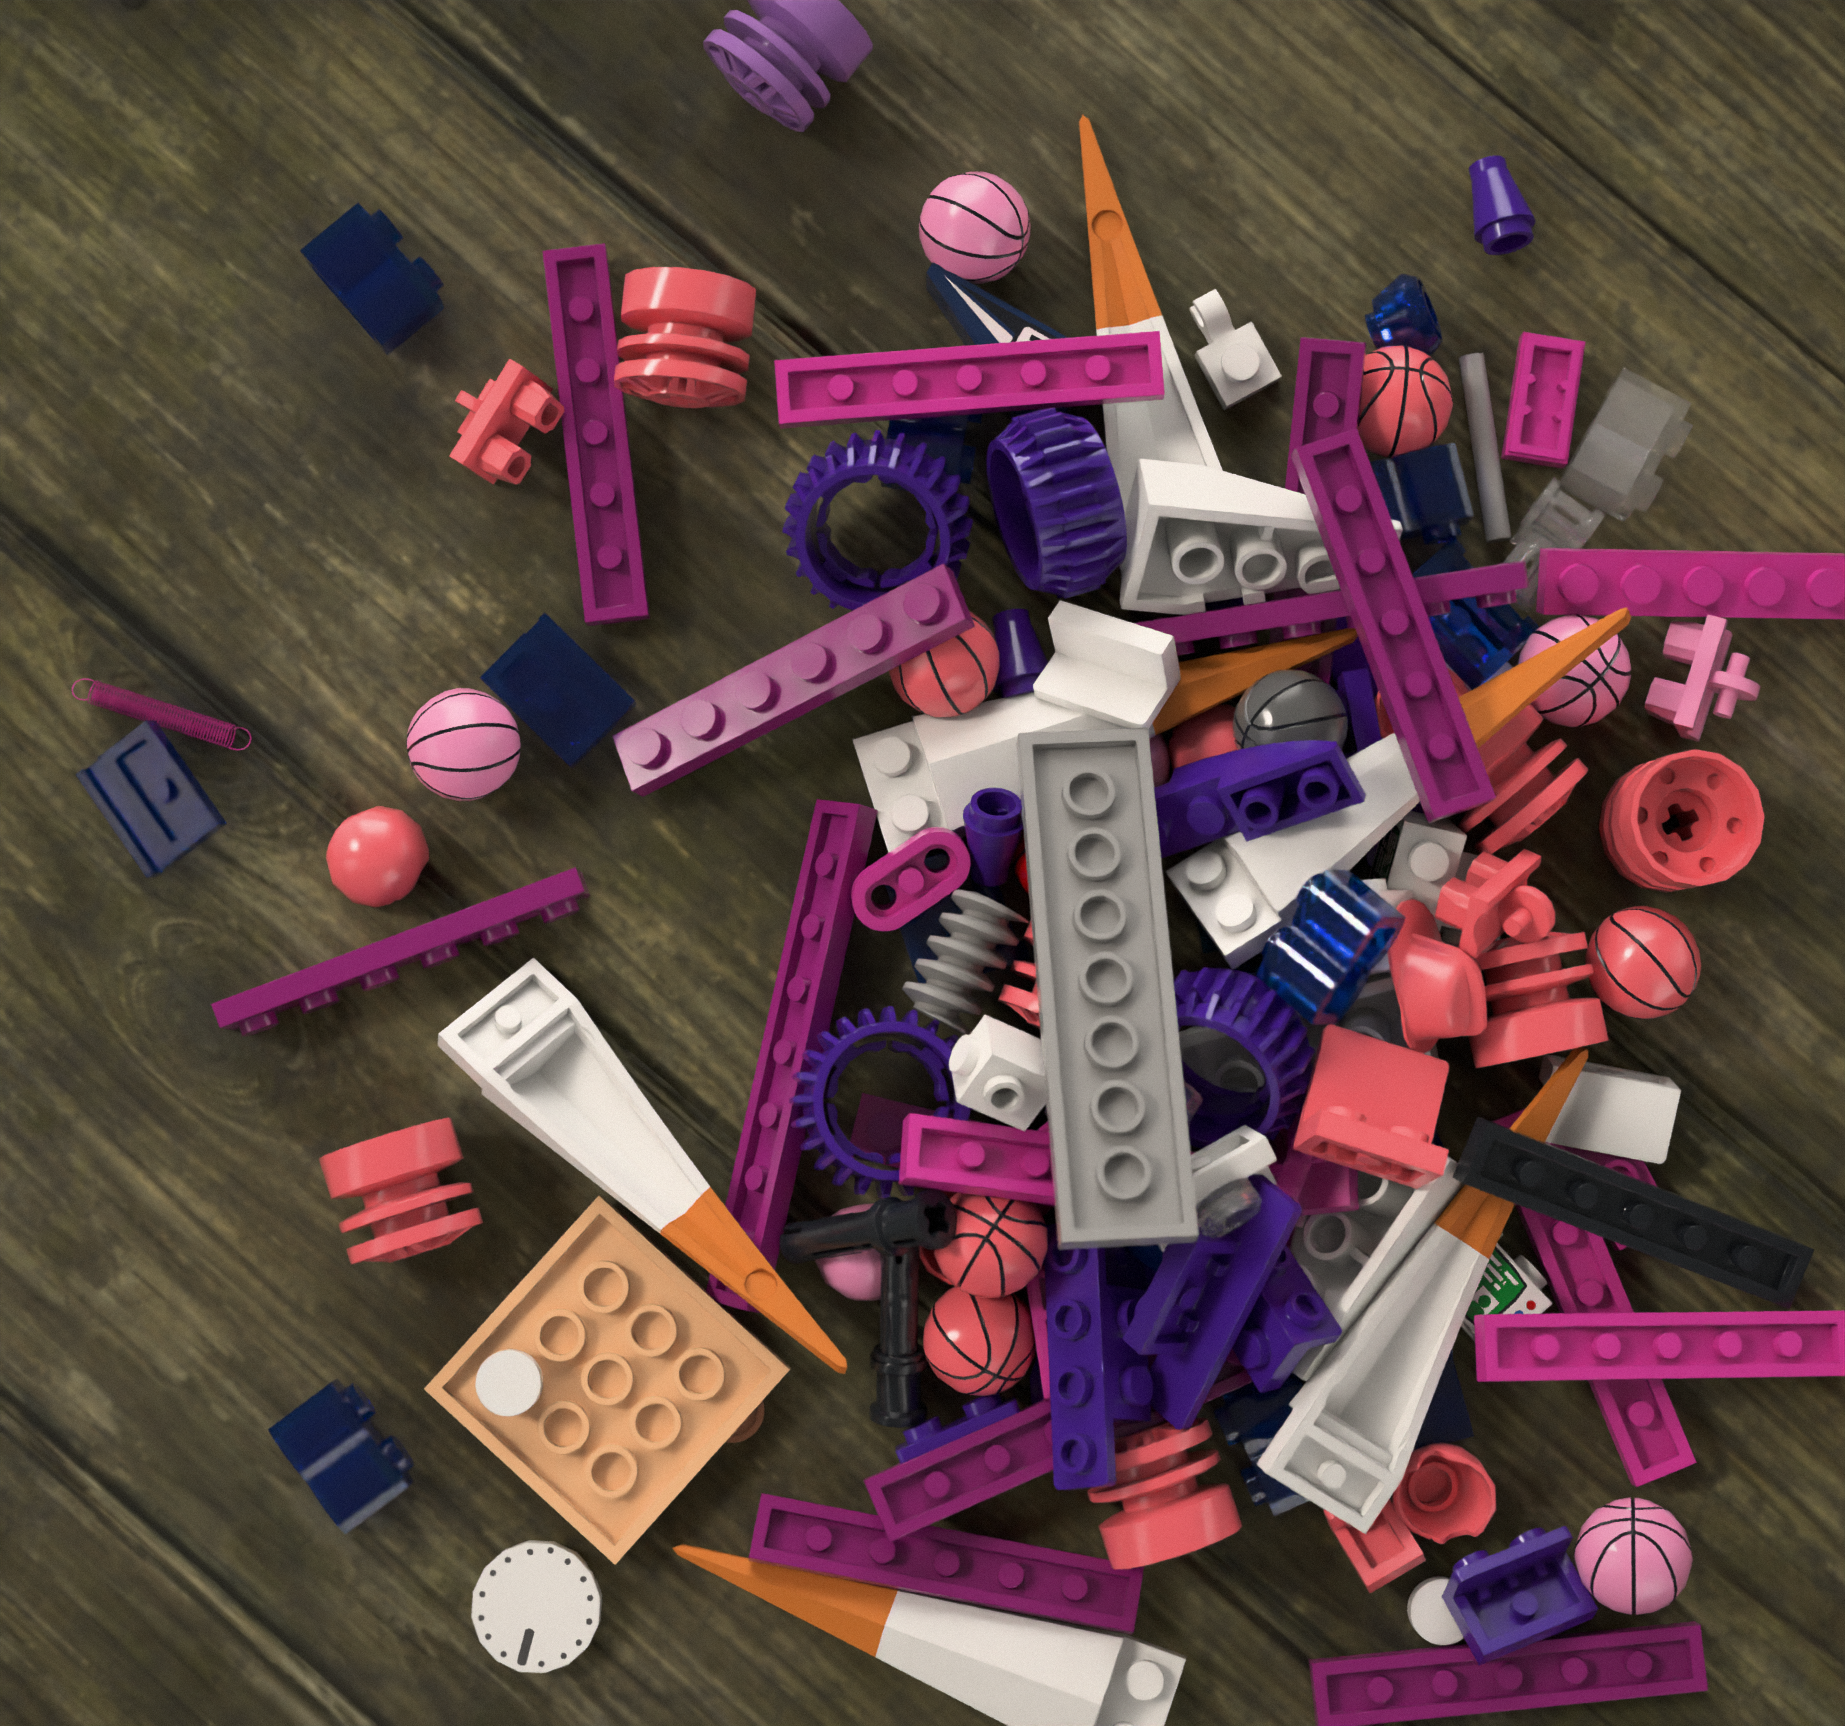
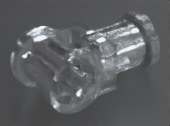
(1550, 522)

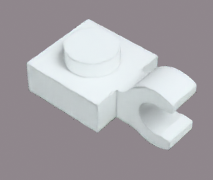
(1234, 360)

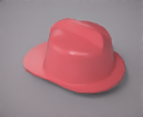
(1434, 982)

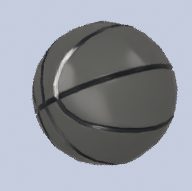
(1289, 708)

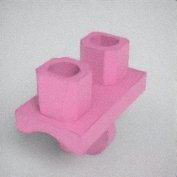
(1706, 651)

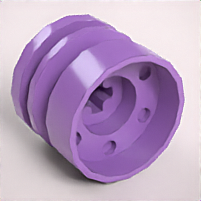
(778, 57)

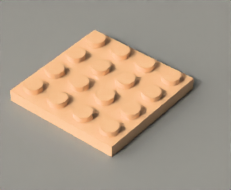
(634, 1373)

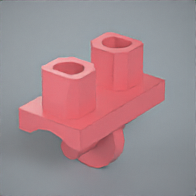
(500, 422)
(1496, 902)

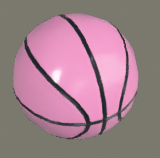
(975, 226)
(1589, 688)
(463, 744)
(1633, 1556)

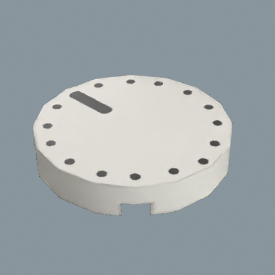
(536, 1606)

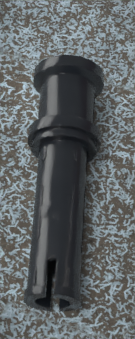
(887, 1227)
(898, 1355)

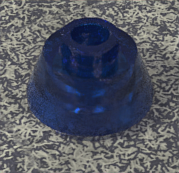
(1404, 316)

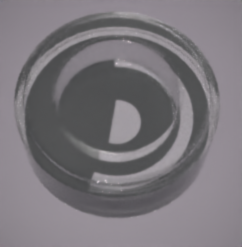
(1227, 1208)

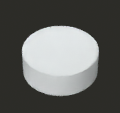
(509, 1382)
(1430, 1614)

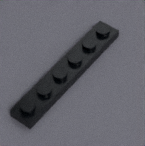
(1632, 1212)

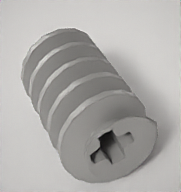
(962, 959)

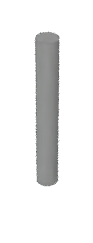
(1485, 448)

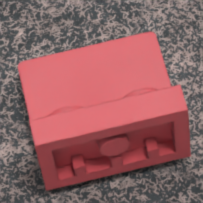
(1374, 1108)

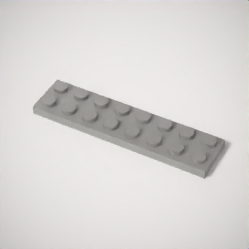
(1105, 990)

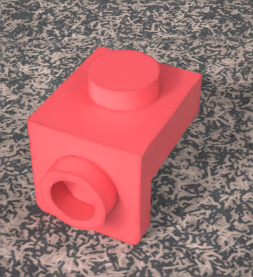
(1382, 1552)

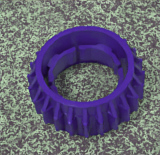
(858, 462)
(1057, 502)
(1270, 1031)
(837, 1053)

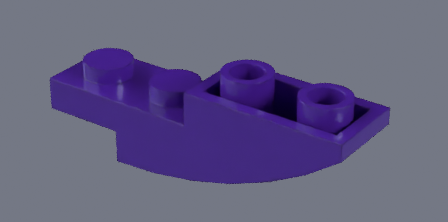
(1253, 792)

